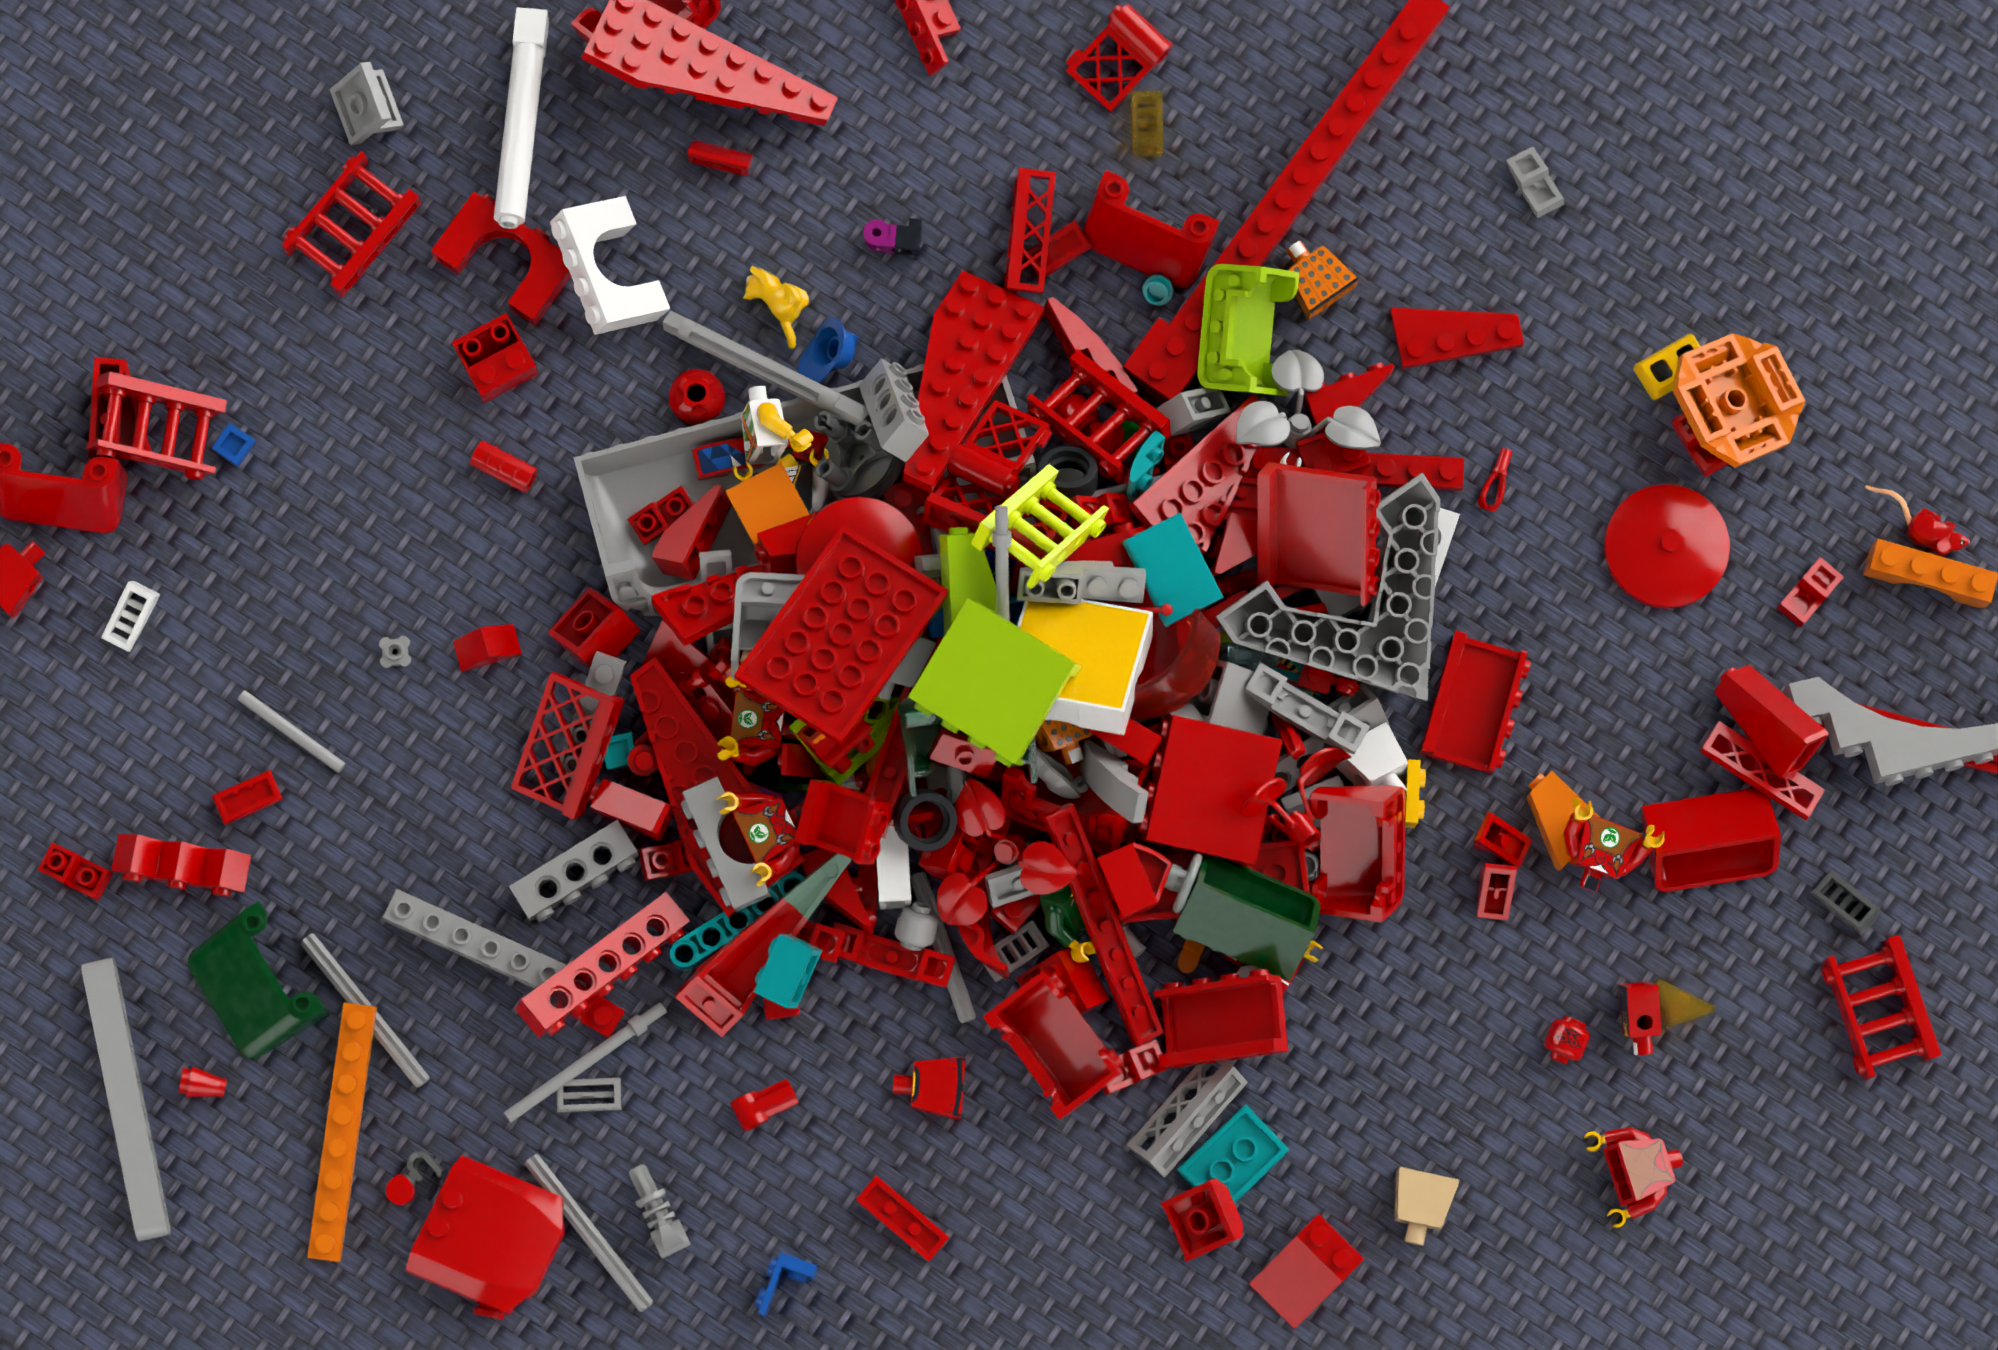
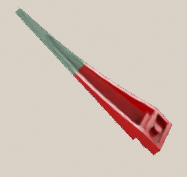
(726, 981)

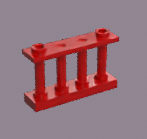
(362, 252)
(1106, 389)
(176, 401)
(1902, 984)

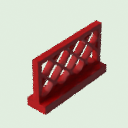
(947, 514)
(592, 753)

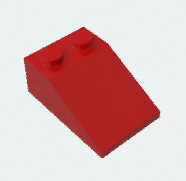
(1306, 1271)

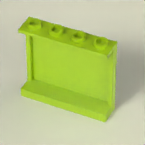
(992, 682)

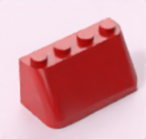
(1713, 839)

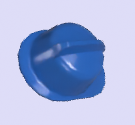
(828, 350)

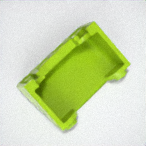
(1240, 327)

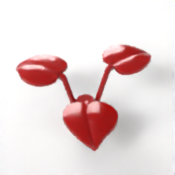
(1298, 825)
(1043, 864)

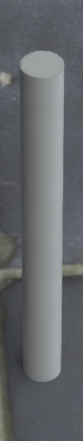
(291, 731)

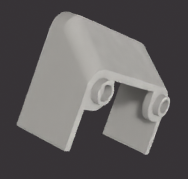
(756, 605)

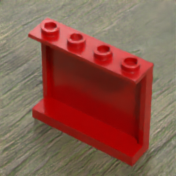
(1318, 530)
(1200, 784)

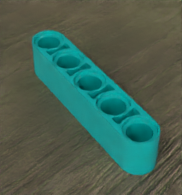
(722, 925)

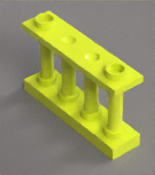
(1027, 501)

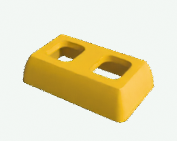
(1668, 354)

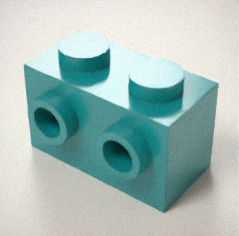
(787, 970)

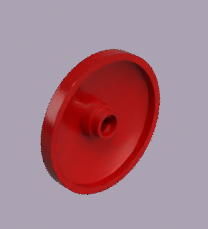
(868, 518)
(1666, 546)

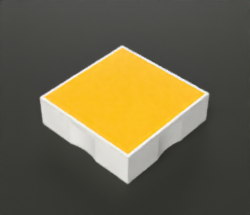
(1108, 645)

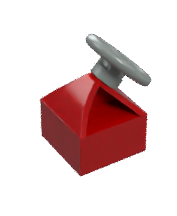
(1139, 874)

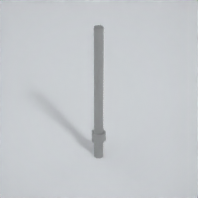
(1001, 541)
(636, 1026)

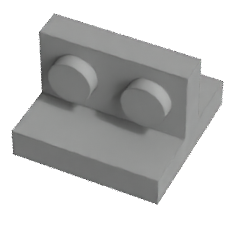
(365, 103)

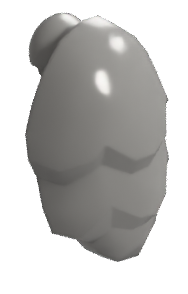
(1058, 777)

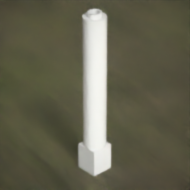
(521, 116)

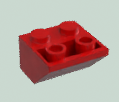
(495, 358)
(1080, 980)

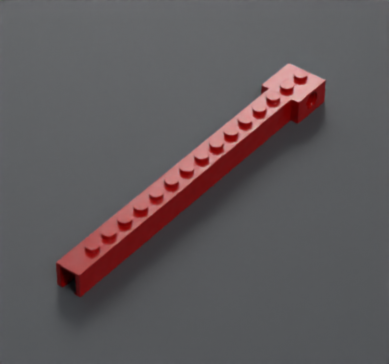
(1169, 353)

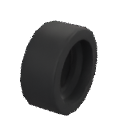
(1073, 458)
(944, 833)

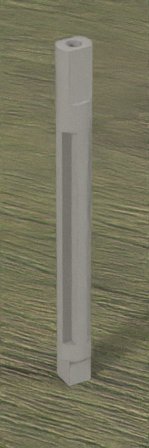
(766, 369)

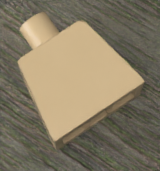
(1422, 1202)

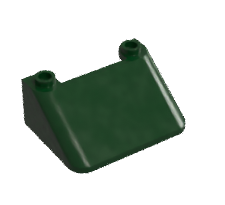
(247, 991)

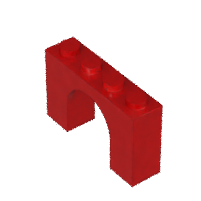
(476, 226)

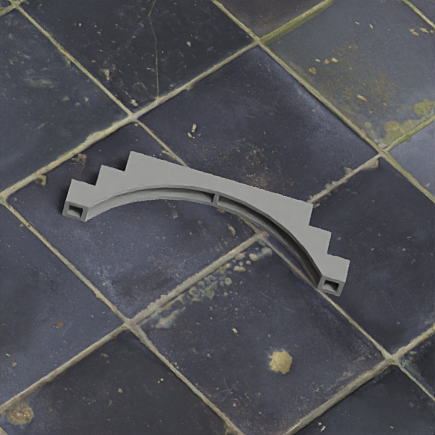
(1891, 746)

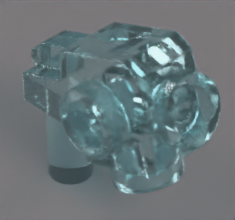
(1243, 655)

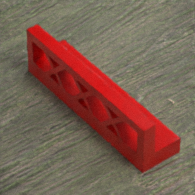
(1017, 231)
(1746, 762)

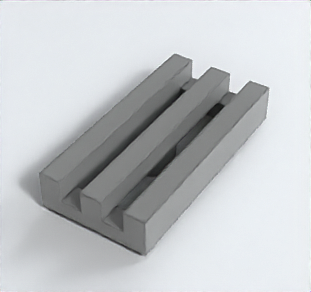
(616, 1094)

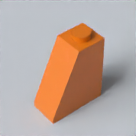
(1552, 807)

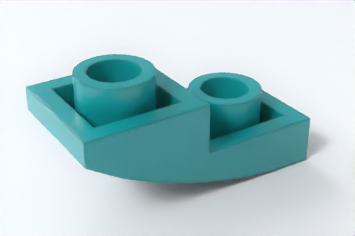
(1144, 463)

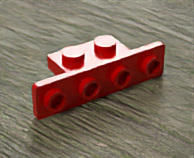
(926, 24)

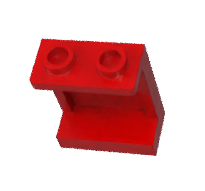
(842, 821)

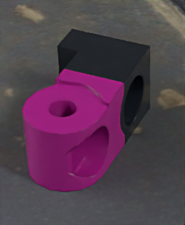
(894, 238)

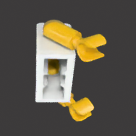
(767, 432)

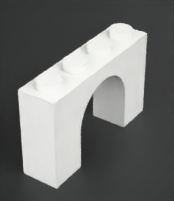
(605, 303)

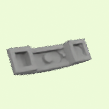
(1304, 711)

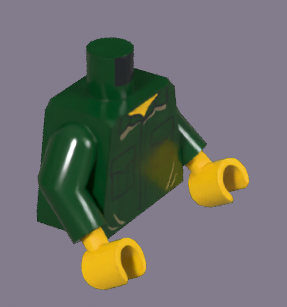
(1066, 923)

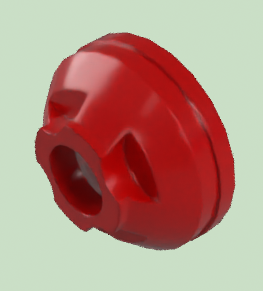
(696, 412)

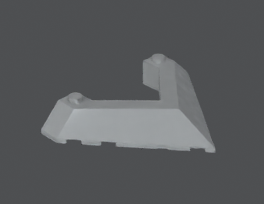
(1395, 642)

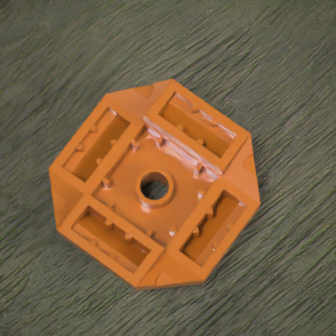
(1756, 384)

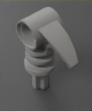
(668, 1234)

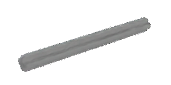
(354, 996)
(590, 1234)

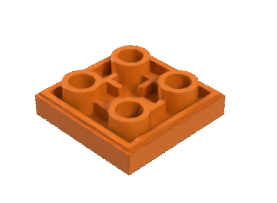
(766, 501)

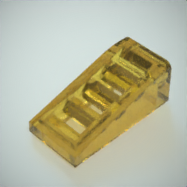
(1147, 142)

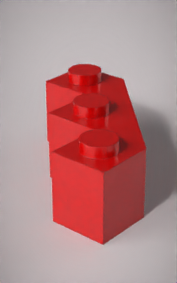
(1107, 547)
(180, 864)

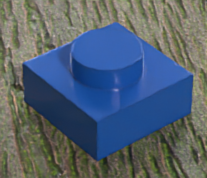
(233, 445)

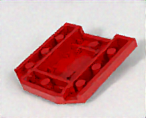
(488, 1236)

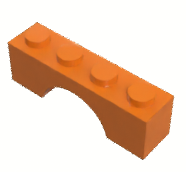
(1911, 566)

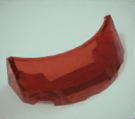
(1185, 676)

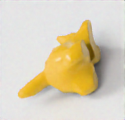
(782, 299)

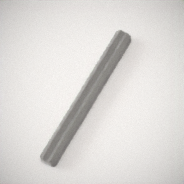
(942, 944)

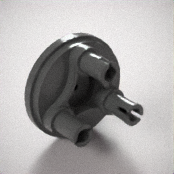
(855, 459)

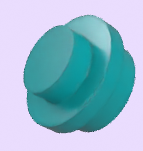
(1157, 289)

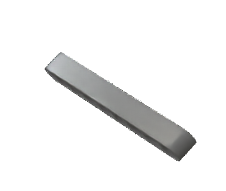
(126, 1099)

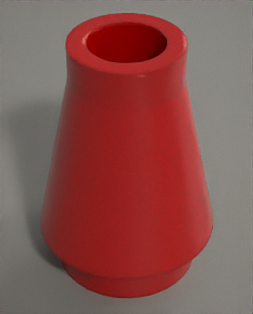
(200, 1083)

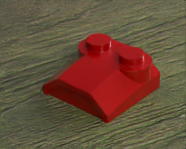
(1203, 1218)

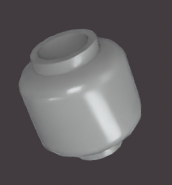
(916, 926)

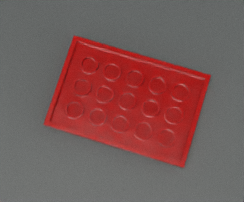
(841, 635)

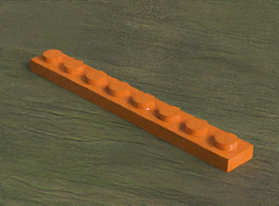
(342, 1132)

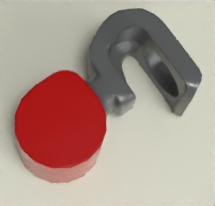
(402, 1188)

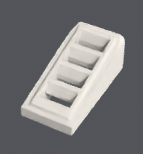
(146, 609)

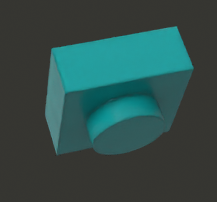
(618, 751)

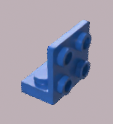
(797, 1270)

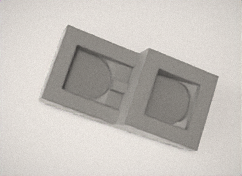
(1534, 182)

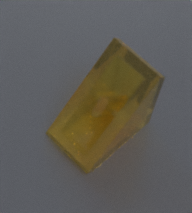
(1679, 1006)

